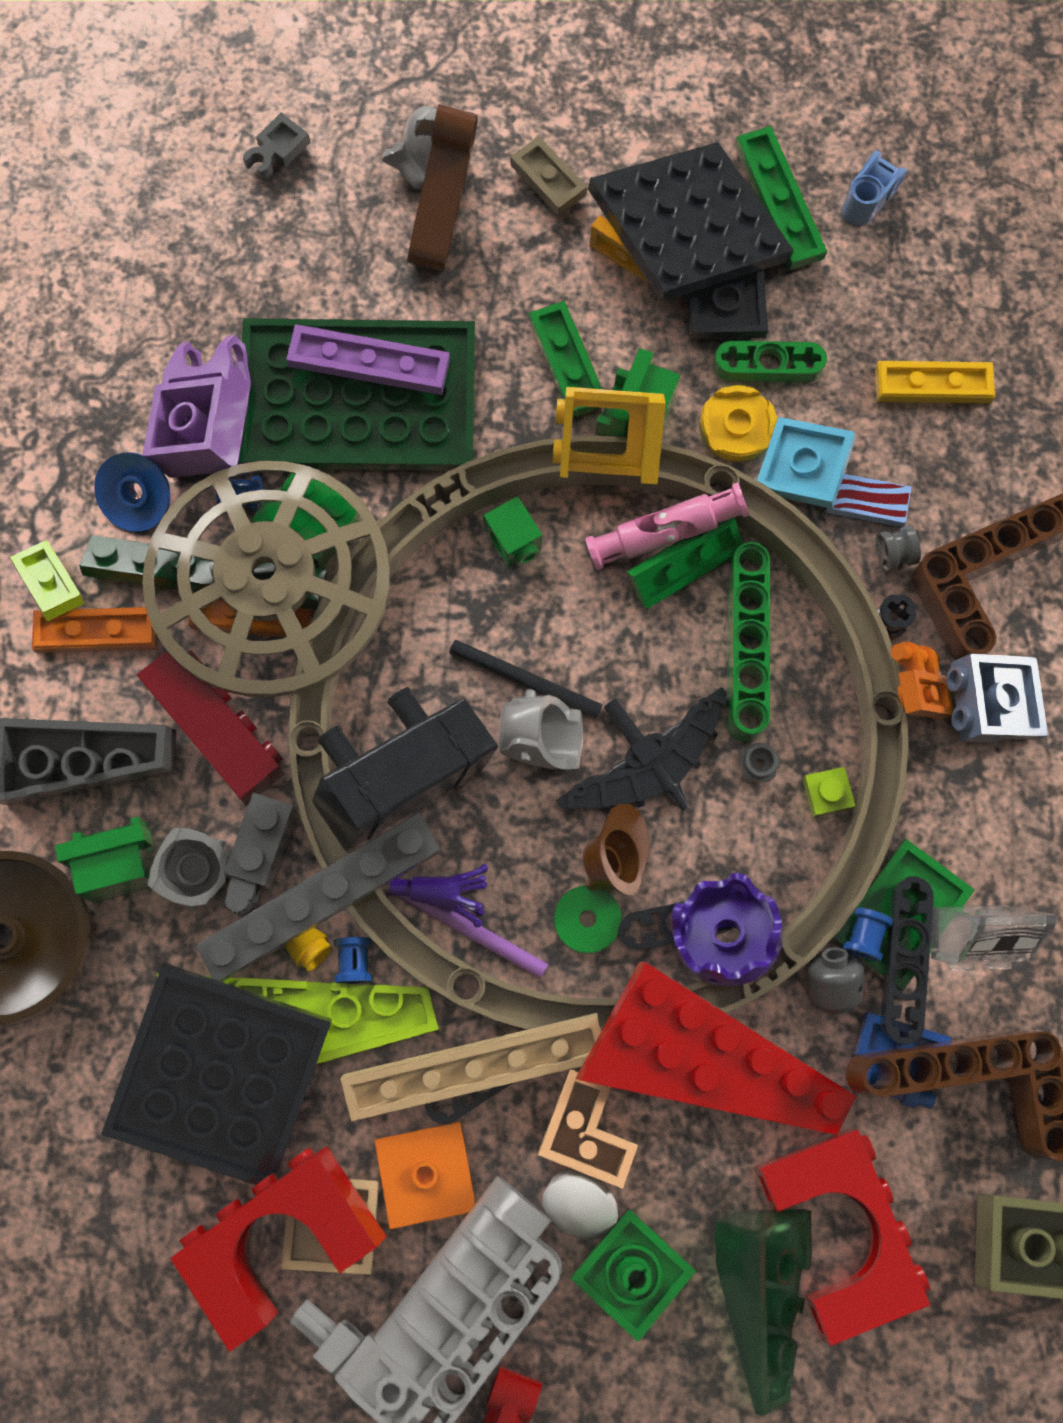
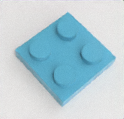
(806, 461)

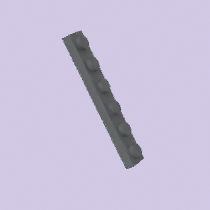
(318, 898)

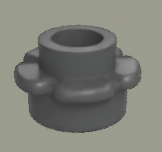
(762, 752)

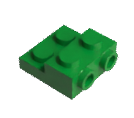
(307, 525)

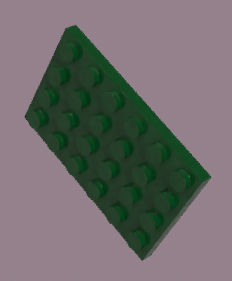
(356, 422)

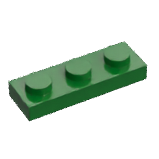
(564, 351)
(683, 563)

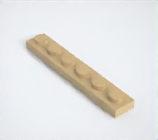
(470, 1067)

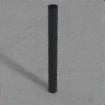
(525, 678)

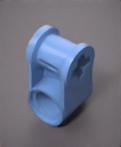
(871, 189)

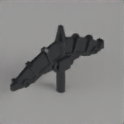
(653, 762)

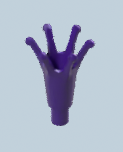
(445, 891)

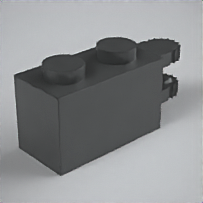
(258, 851)

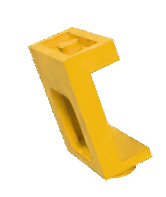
(643, 436)

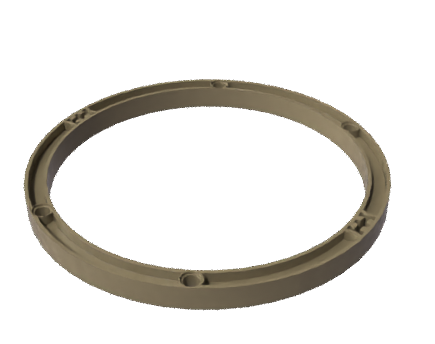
(772, 523)

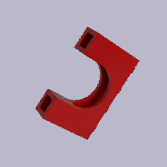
(217, 1259)
(888, 1280)

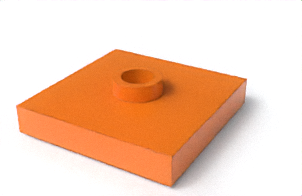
(425, 1175)

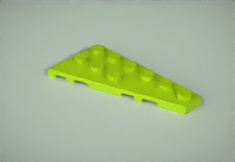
(360, 1014)

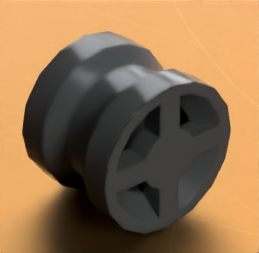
(898, 548)

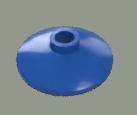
(118, 497)

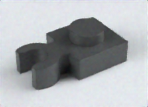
(277, 142)

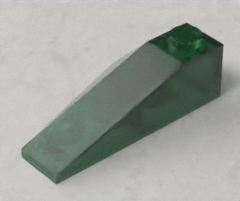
(760, 1277)

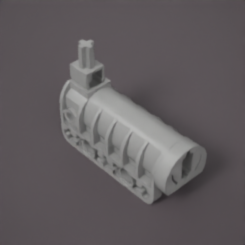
(443, 1315)

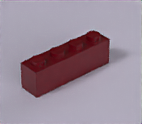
(214, 727)

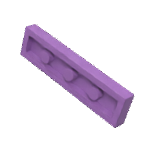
(368, 359)

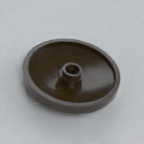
(41, 936)

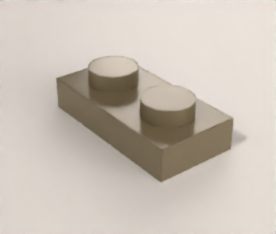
(548, 176)

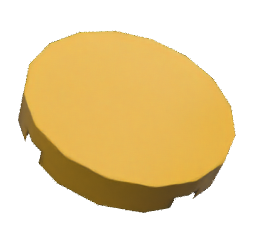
(737, 423)

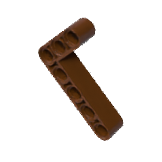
(989, 556)
(975, 1066)

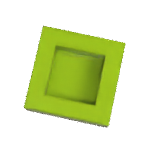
(828, 792)

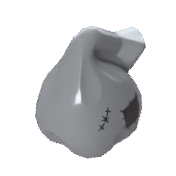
(413, 153)

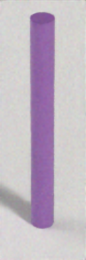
(483, 937)

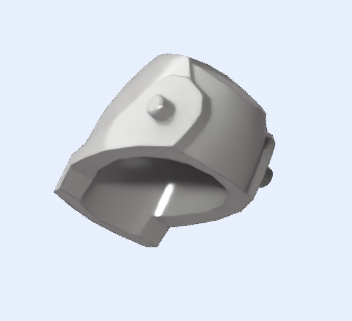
(541, 732)
(188, 867)

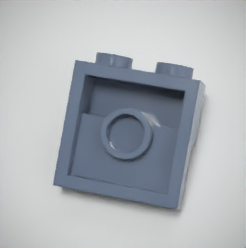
(997, 698)

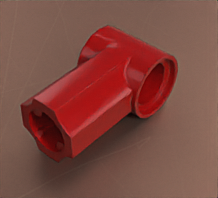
(512, 1397)

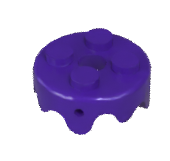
(724, 904)

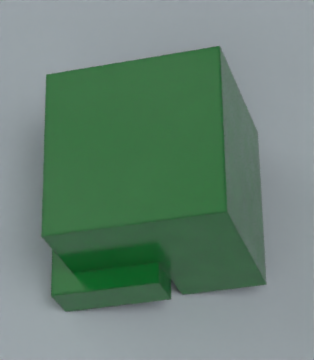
(641, 378)
(109, 861)

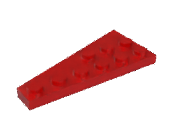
(689, 1051)

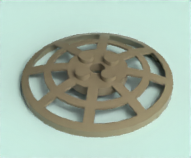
(276, 596)

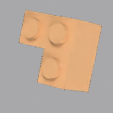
(576, 1142)

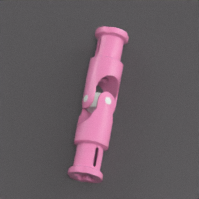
(697, 517)

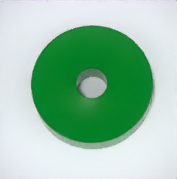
(587, 939)

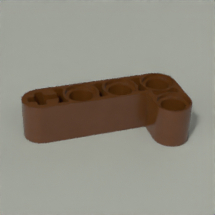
(442, 187)

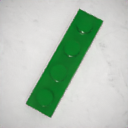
(780, 195)

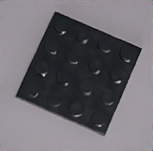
(689, 220)
(216, 1075)

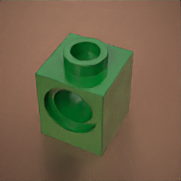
(513, 532)

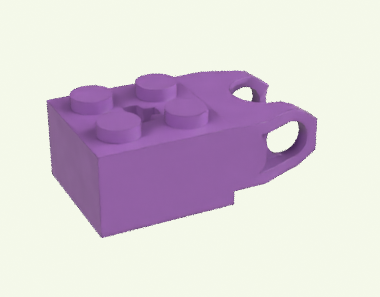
(199, 411)

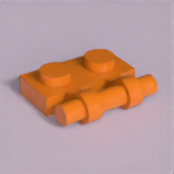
(921, 685)

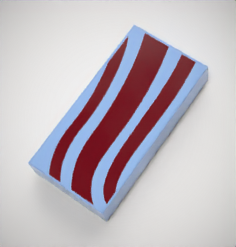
(872, 501)

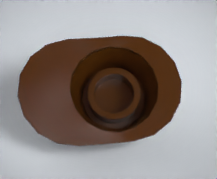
(618, 853)

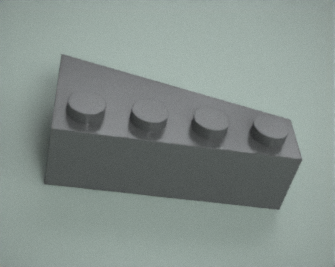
(72, 756)

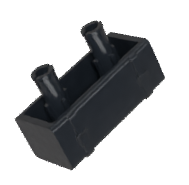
(402, 772)

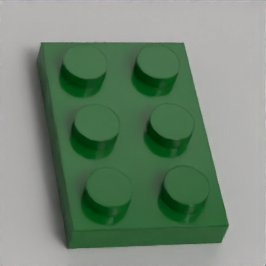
(906, 862)

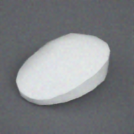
(580, 1204)

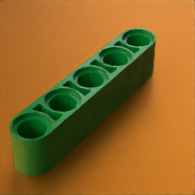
(754, 624)

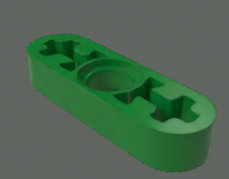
(757, 373)

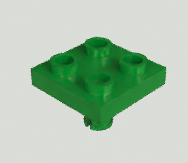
(632, 1274)

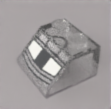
(987, 935)

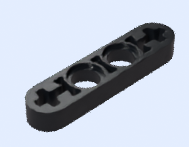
(914, 961)

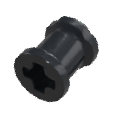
(906, 616)

